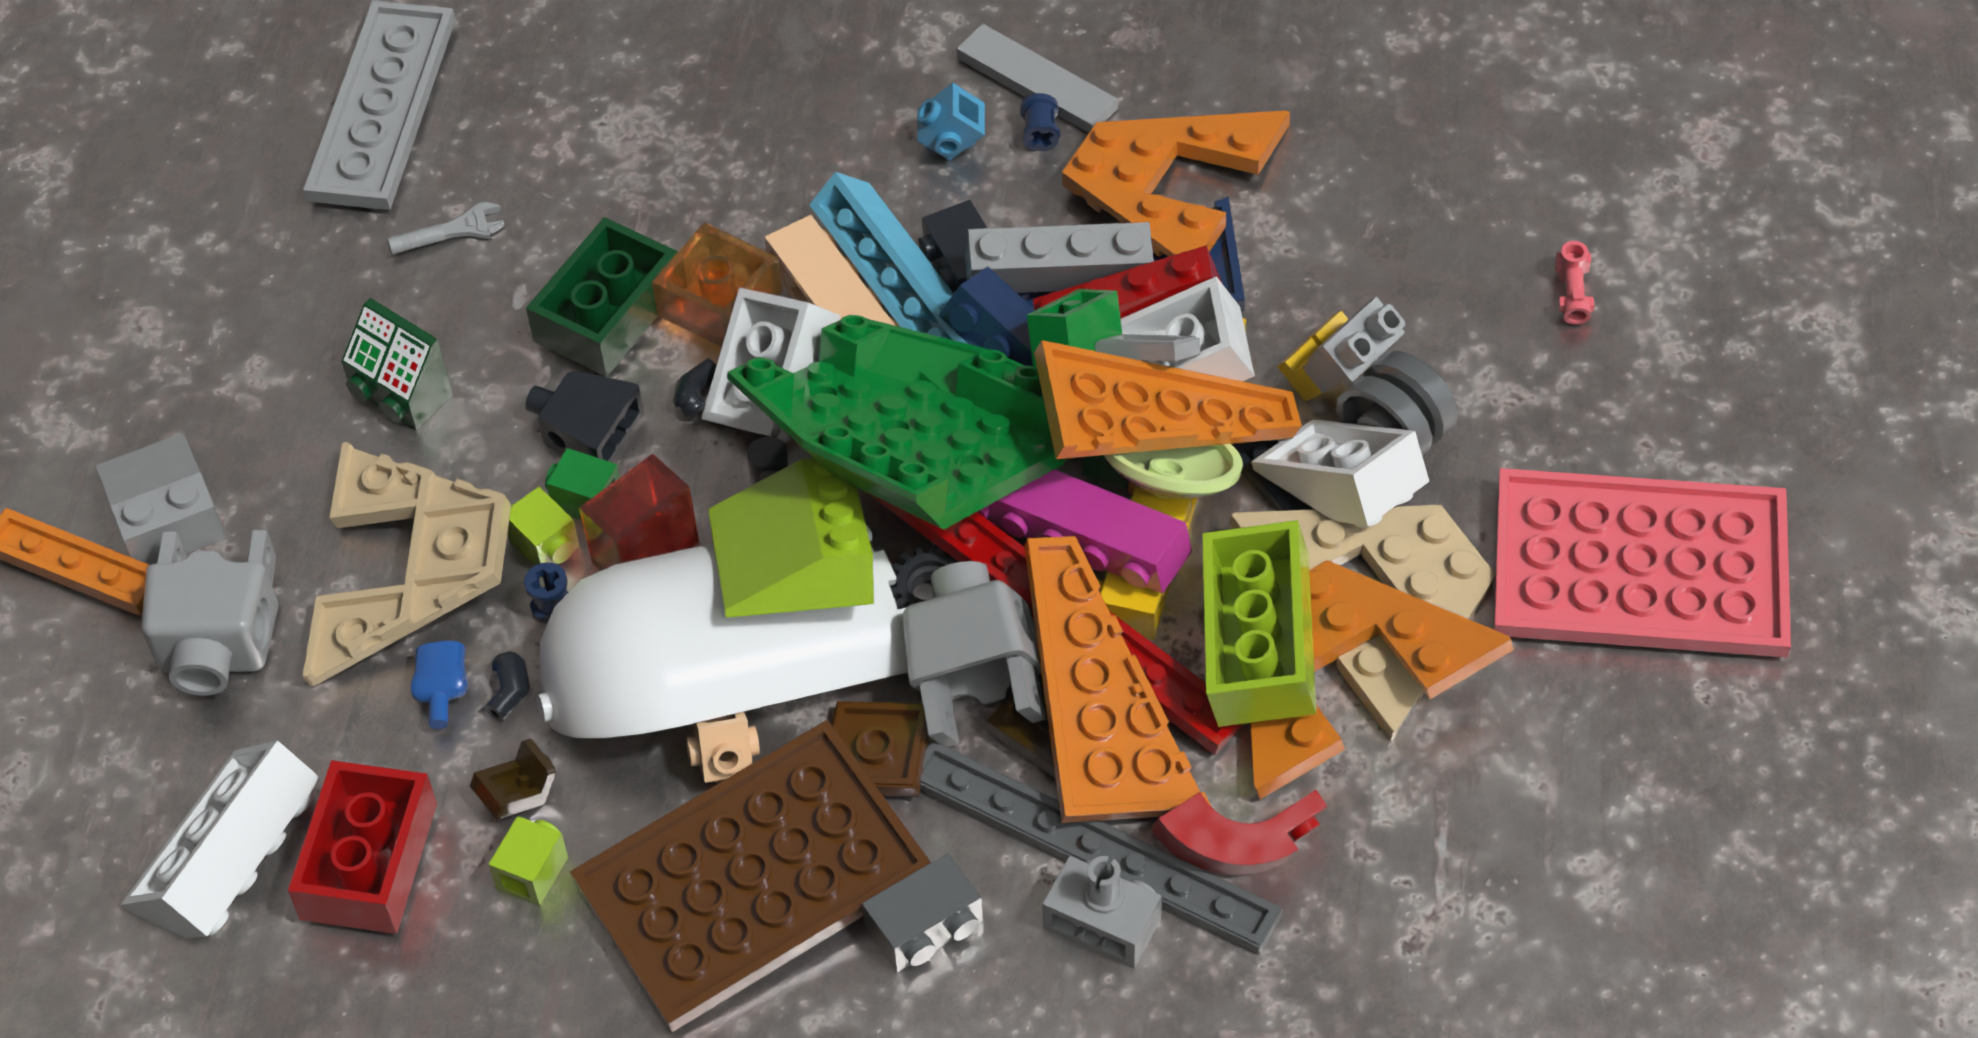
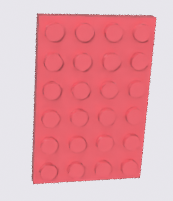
(1642, 562)

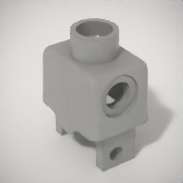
(209, 613)
(973, 644)

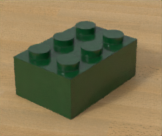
(600, 297)

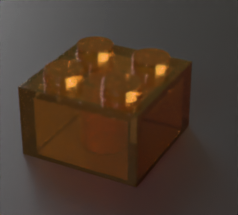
(704, 280)

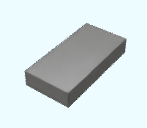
(1150, 346)

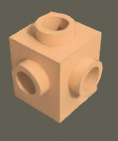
(722, 746)

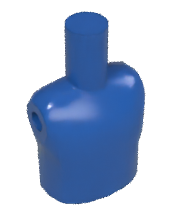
(439, 678)

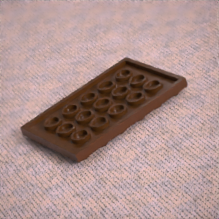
(748, 874)

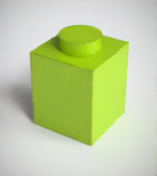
(542, 529)
(529, 860)

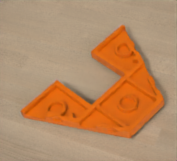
(1128, 158)
(1346, 612)

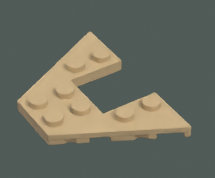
(1408, 550)
(451, 557)

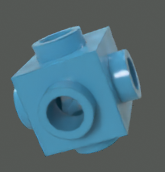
(950, 121)

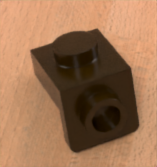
(517, 783)

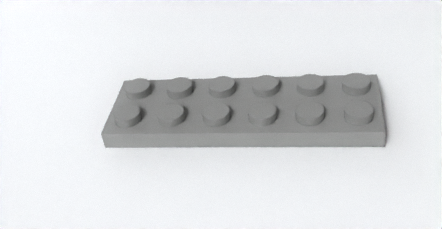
(380, 105)

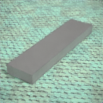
(1032, 74)

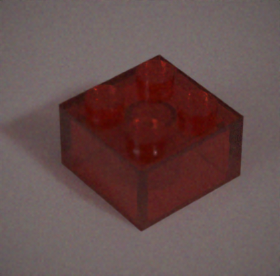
(640, 516)

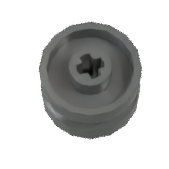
(1403, 395)

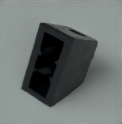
(587, 414)

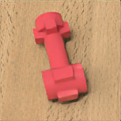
(1570, 267)

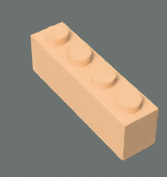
(819, 274)

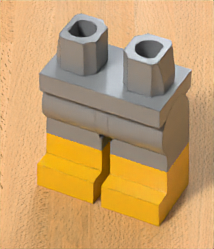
(1342, 348)

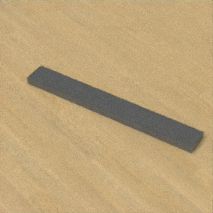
(1037, 821)

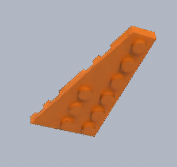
(1130, 405)
(1101, 711)

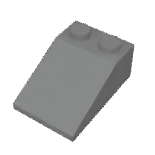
(160, 492)

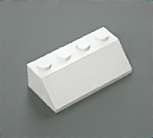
(223, 841)

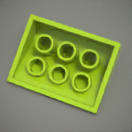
(792, 544)

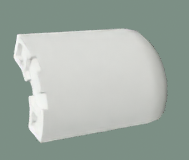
(655, 653)

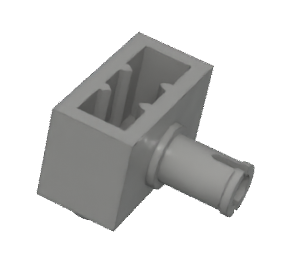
(1102, 909)

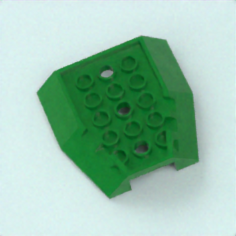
(910, 416)

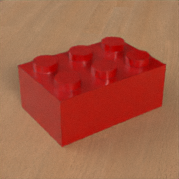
(363, 847)

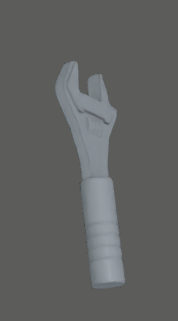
(469, 224)

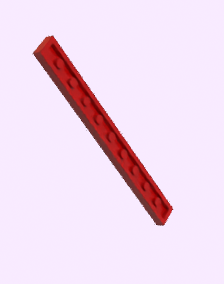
(1176, 688)

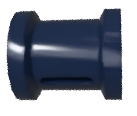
(1039, 115)
(542, 597)

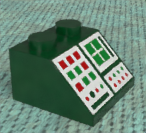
(395, 366)

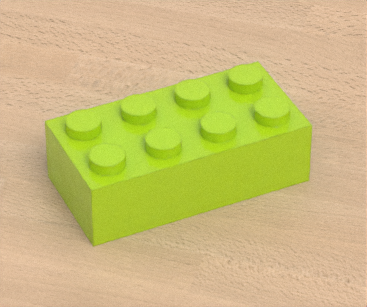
(1258, 624)

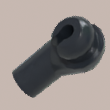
(689, 386)
(513, 682)

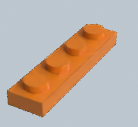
(72, 561)

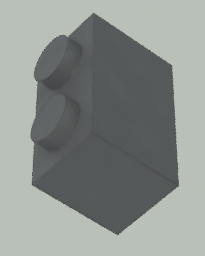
(923, 913)

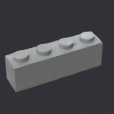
(1057, 255)

